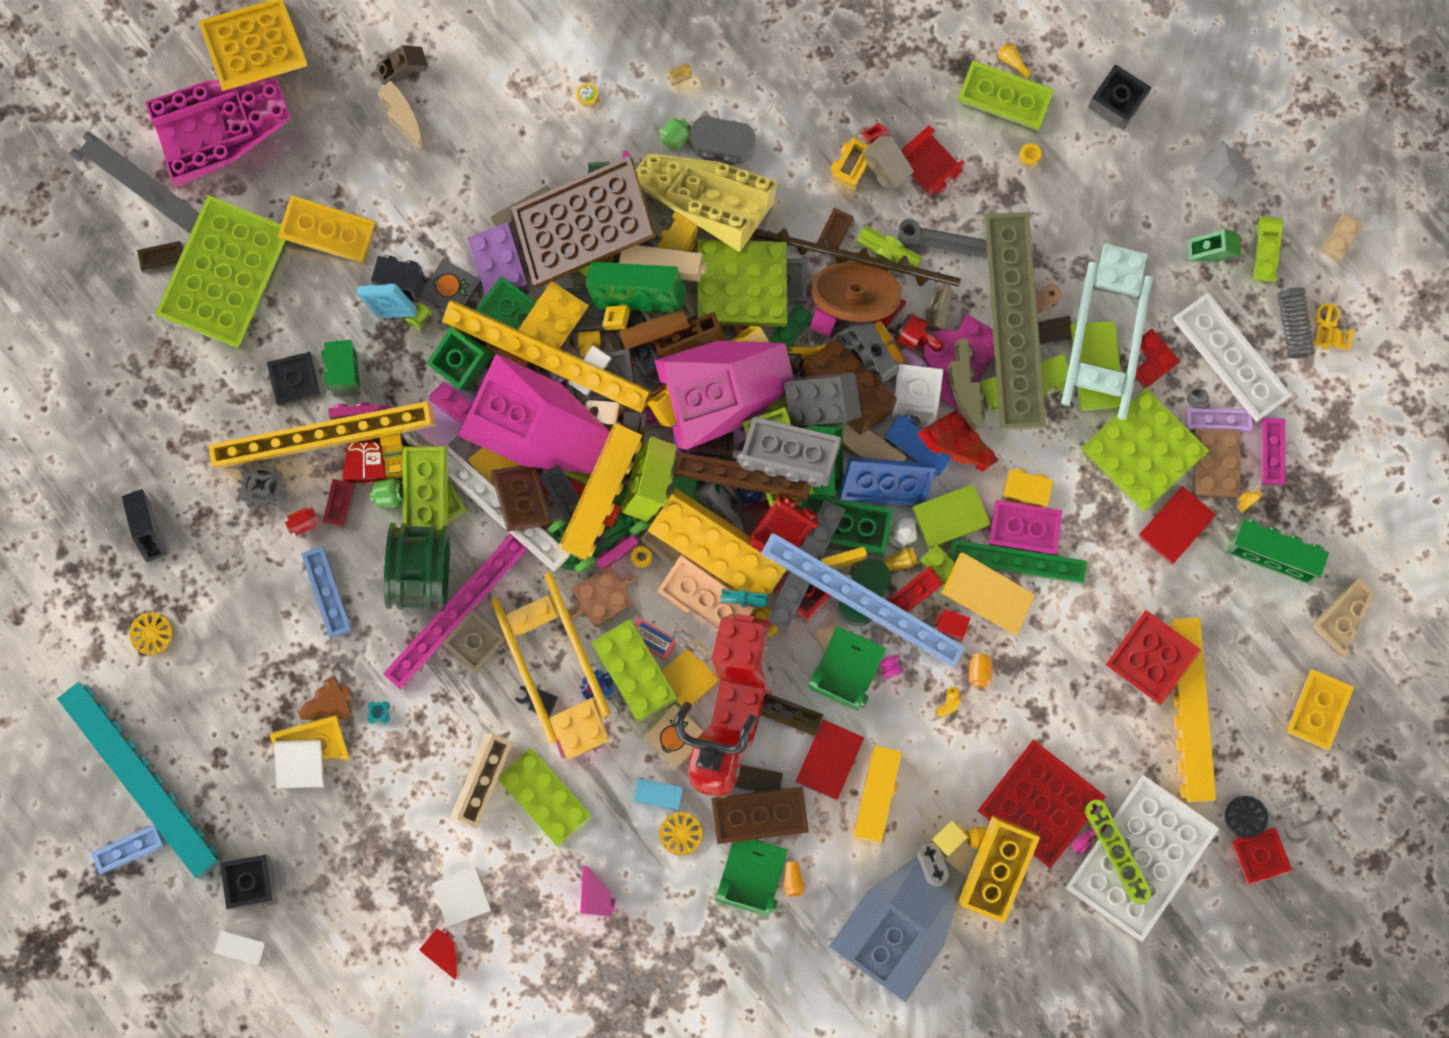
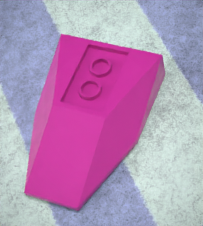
(213, 127)
(722, 386)
(533, 420)

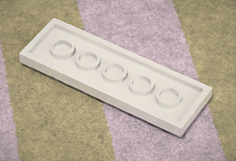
(1232, 357)

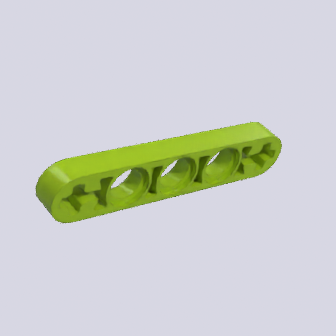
(1126, 860)

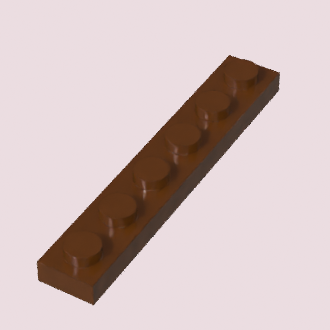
(733, 475)

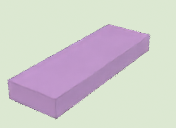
(1218, 419)

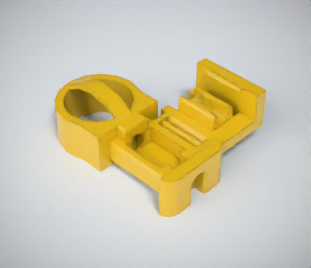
(1330, 334)

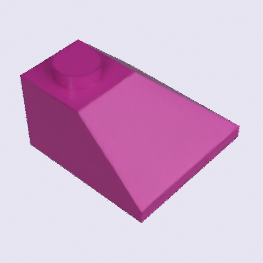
(595, 897)

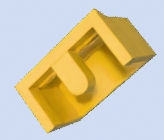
(840, 177)

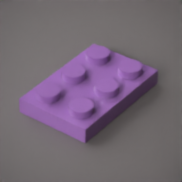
(498, 256)

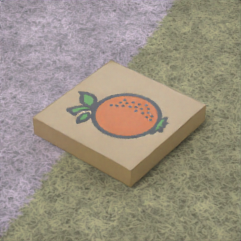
(667, 743)

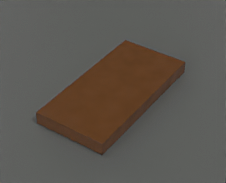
(760, 815)

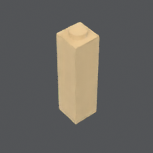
(689, 264)

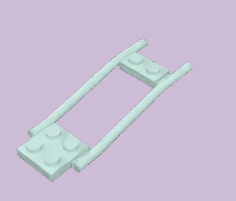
(1119, 272)

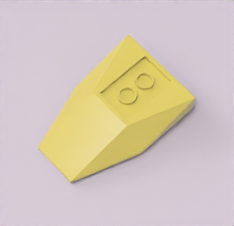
(710, 194)

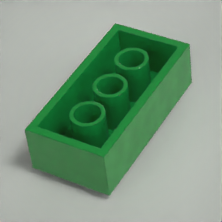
(636, 285)
(859, 526)
(1277, 551)

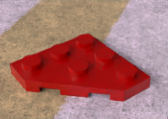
(956, 438)

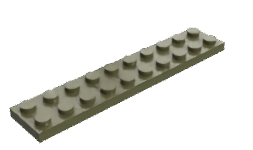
(1014, 321)

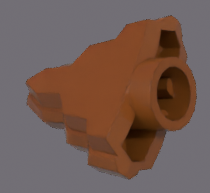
(328, 701)

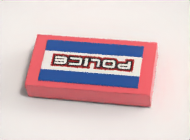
(655, 639)

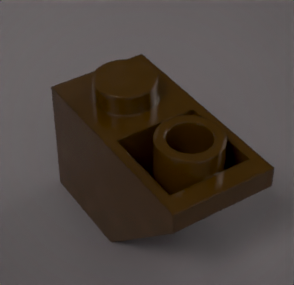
(402, 64)

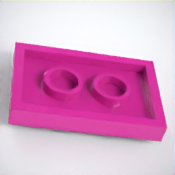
(1025, 527)

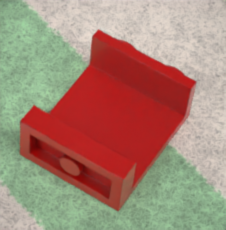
(931, 162)

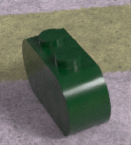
(872, 575)

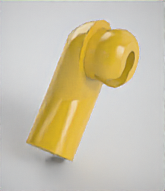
(951, 704)

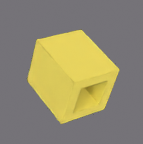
(950, 838)

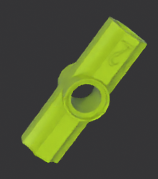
(886, 247)

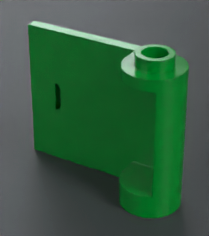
(847, 672)
(752, 879)

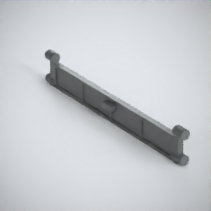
(137, 181)

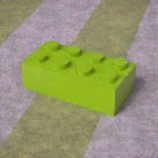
(634, 671)

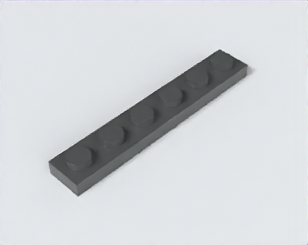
(815, 545)

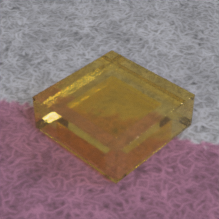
(680, 74)

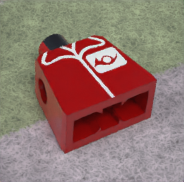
(364, 463)

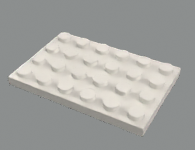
(1164, 842)

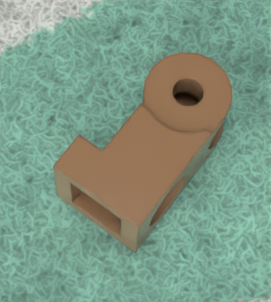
(1047, 298)

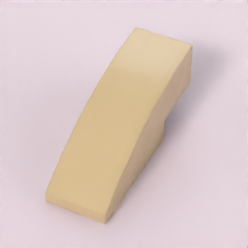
(400, 113)

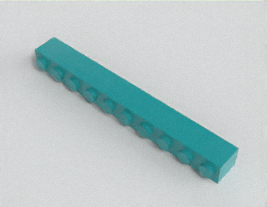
(139, 780)

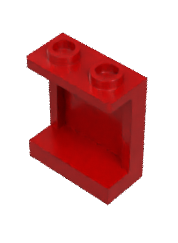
(786, 521)

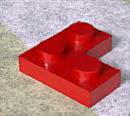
(1159, 359)

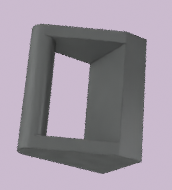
(714, 502)

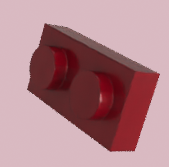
(339, 503)

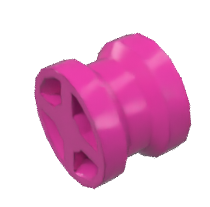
(890, 667)

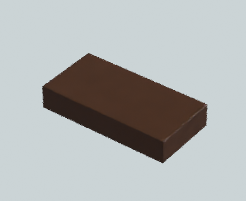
(836, 227)

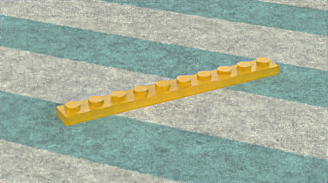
(546, 356)

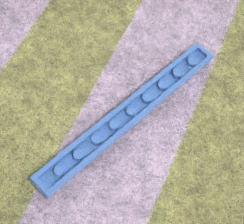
(862, 600)

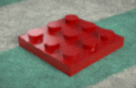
(1153, 657)

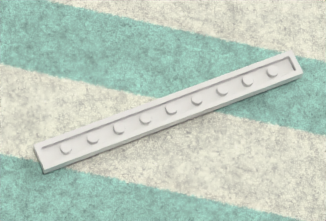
(485, 496)

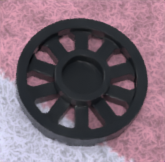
(1246, 817)

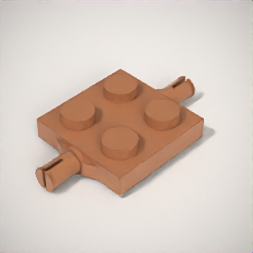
(602, 596)

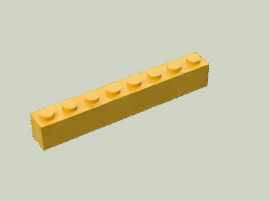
(1193, 722)

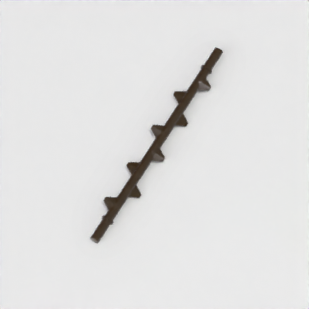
(862, 256)

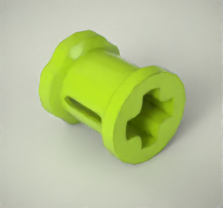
(421, 316)

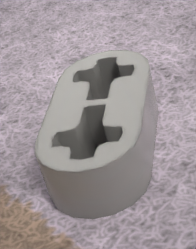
(935, 862)

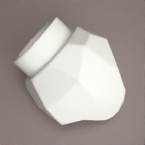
(903, 532)

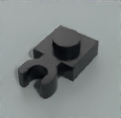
(548, 700)

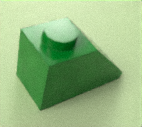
(1214, 246)

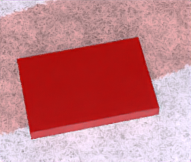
(1177, 525)
(829, 759)

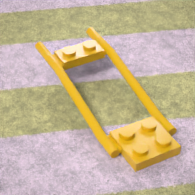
(581, 725)

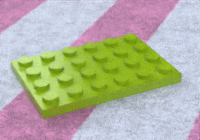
(222, 272)

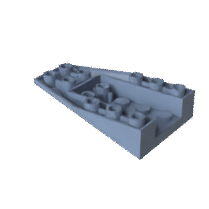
(900, 927)

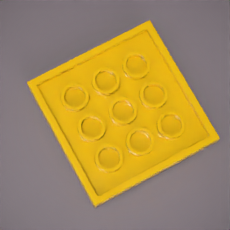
(252, 43)

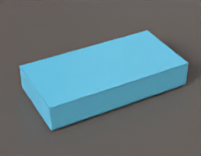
(658, 794)

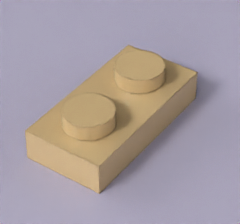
(1341, 237)

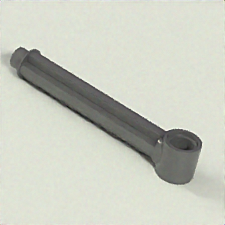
(939, 239)

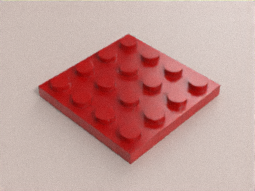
(1043, 798)

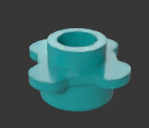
(374, 707)

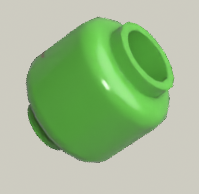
(675, 133)
(387, 493)

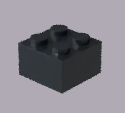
(1119, 97)
(405, 275)
(248, 882)

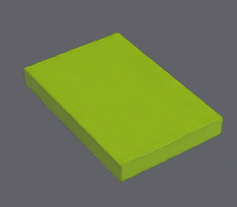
(951, 516)

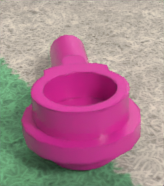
(1083, 841)

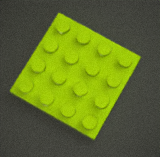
(744, 285)
(1145, 450)

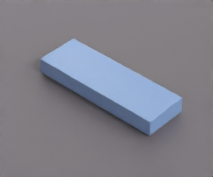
(128, 849)

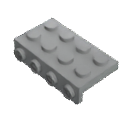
(790, 452)

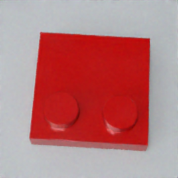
(1262, 857)

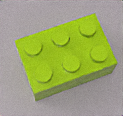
(650, 479)

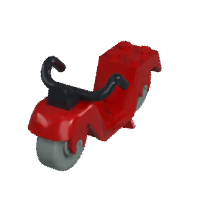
(738, 662)

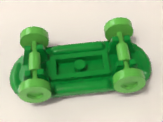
(624, 526)

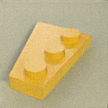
(324, 729)

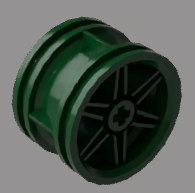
(417, 567)

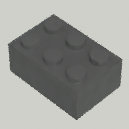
(823, 399)

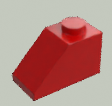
(442, 951)

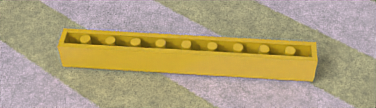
(322, 435)

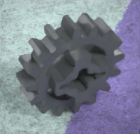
(254, 490)

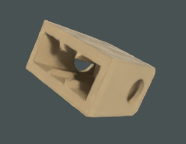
(606, 412)

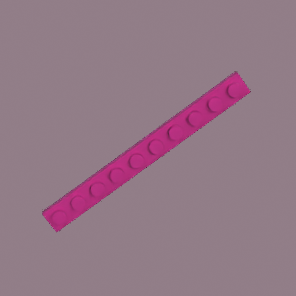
(456, 610)

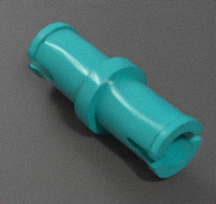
(744, 598)

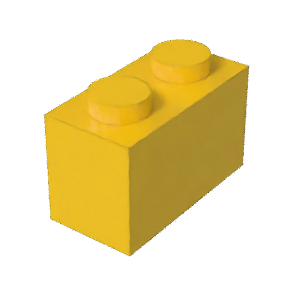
(1027, 488)

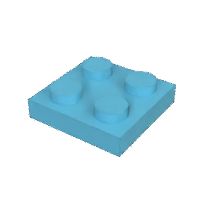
(387, 301)

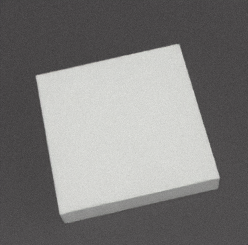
(298, 763)
(461, 897)

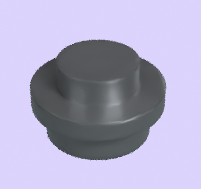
(1198, 397)

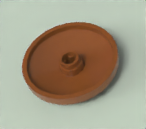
(856, 292)

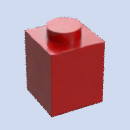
(952, 624)

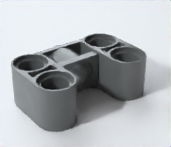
(863, 337)

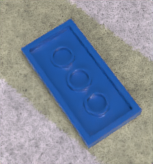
(886, 481)

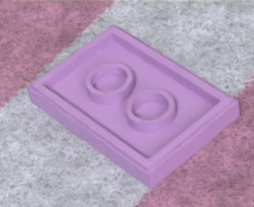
(446, 427)

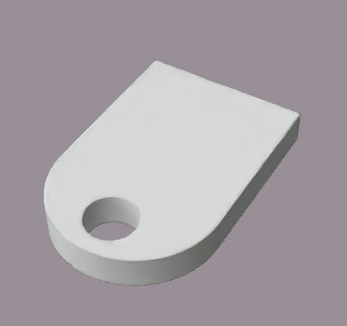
(918, 393)

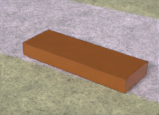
(654, 329)

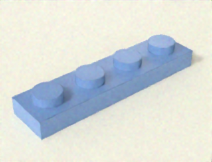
(326, 592)

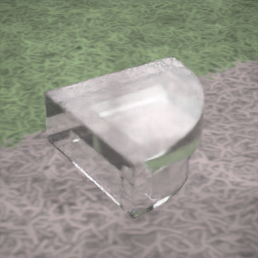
(549, 753)

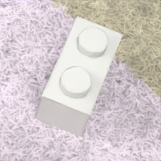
(613, 710)

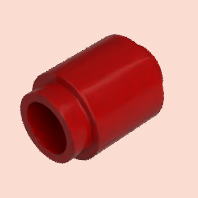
(302, 521)

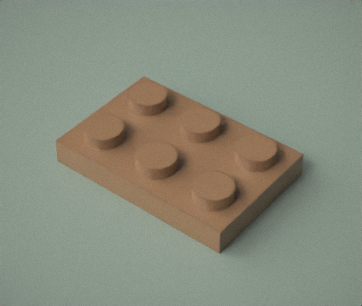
(1219, 469)

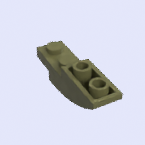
(966, 394)

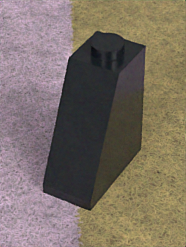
(143, 525)

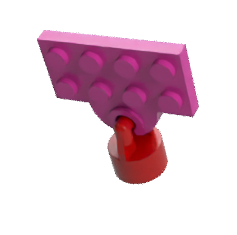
(940, 347)

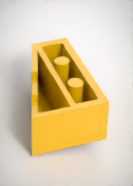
(680, 236)

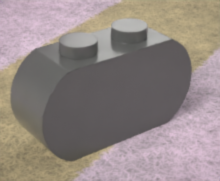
(722, 140)

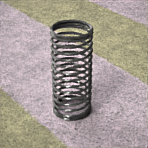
(1293, 293)

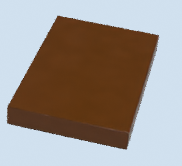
(521, 498)

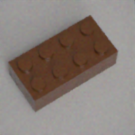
(874, 397)

